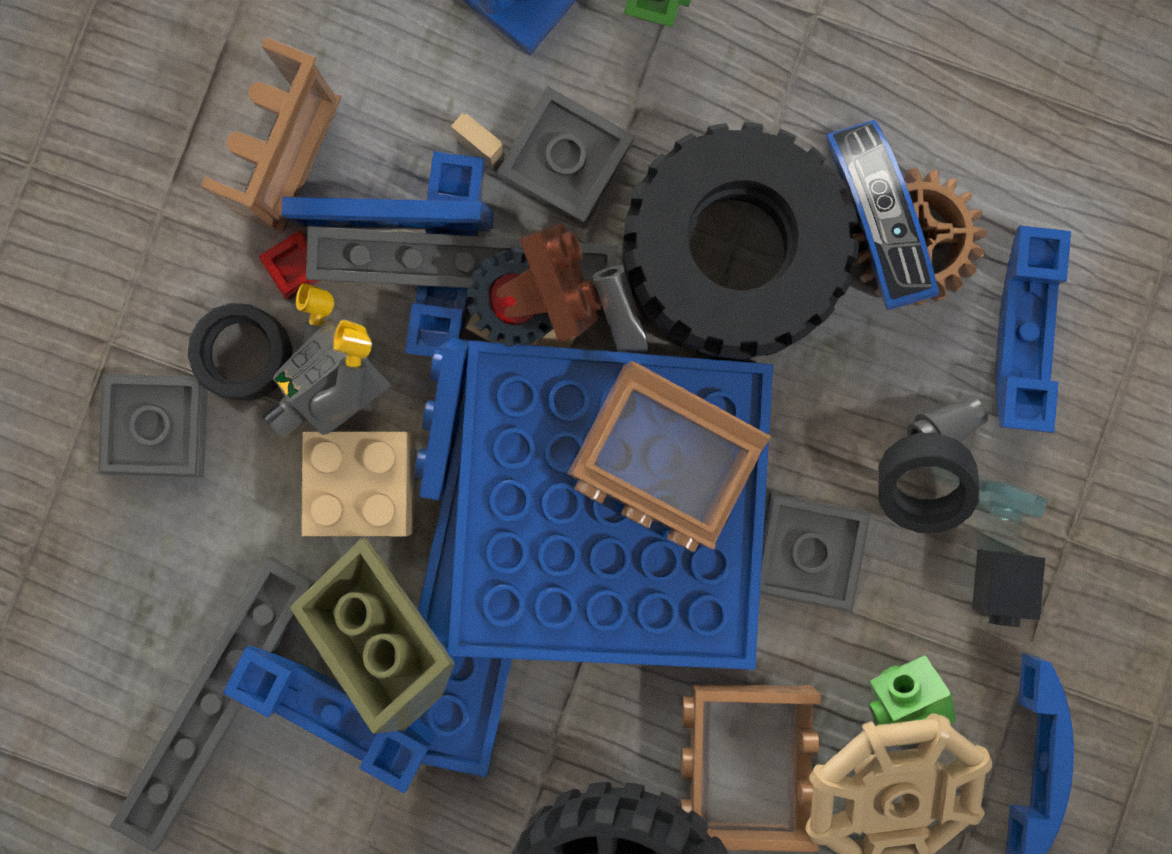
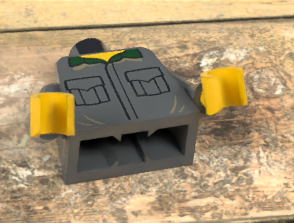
(329, 372)

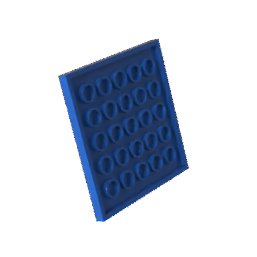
(573, 577)

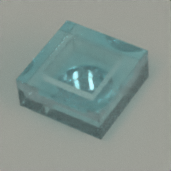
(1011, 502)

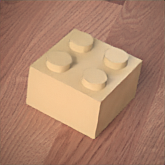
(358, 484)

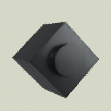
(1008, 586)

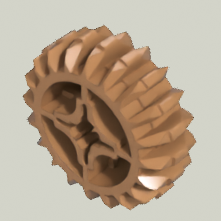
(956, 231)

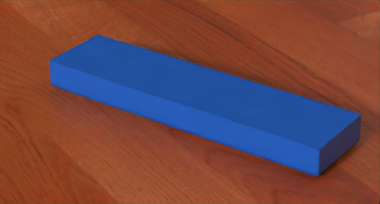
(388, 213)

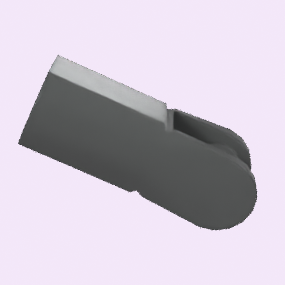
(620, 310)

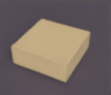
(478, 140)

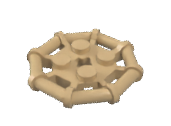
(886, 775)

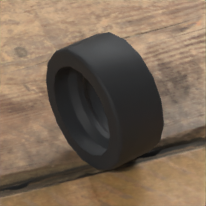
(206, 333)
(928, 514)

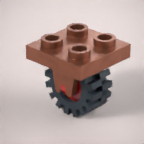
(535, 290)

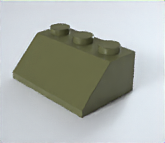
(374, 640)

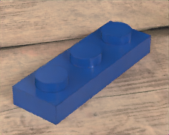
(442, 417)

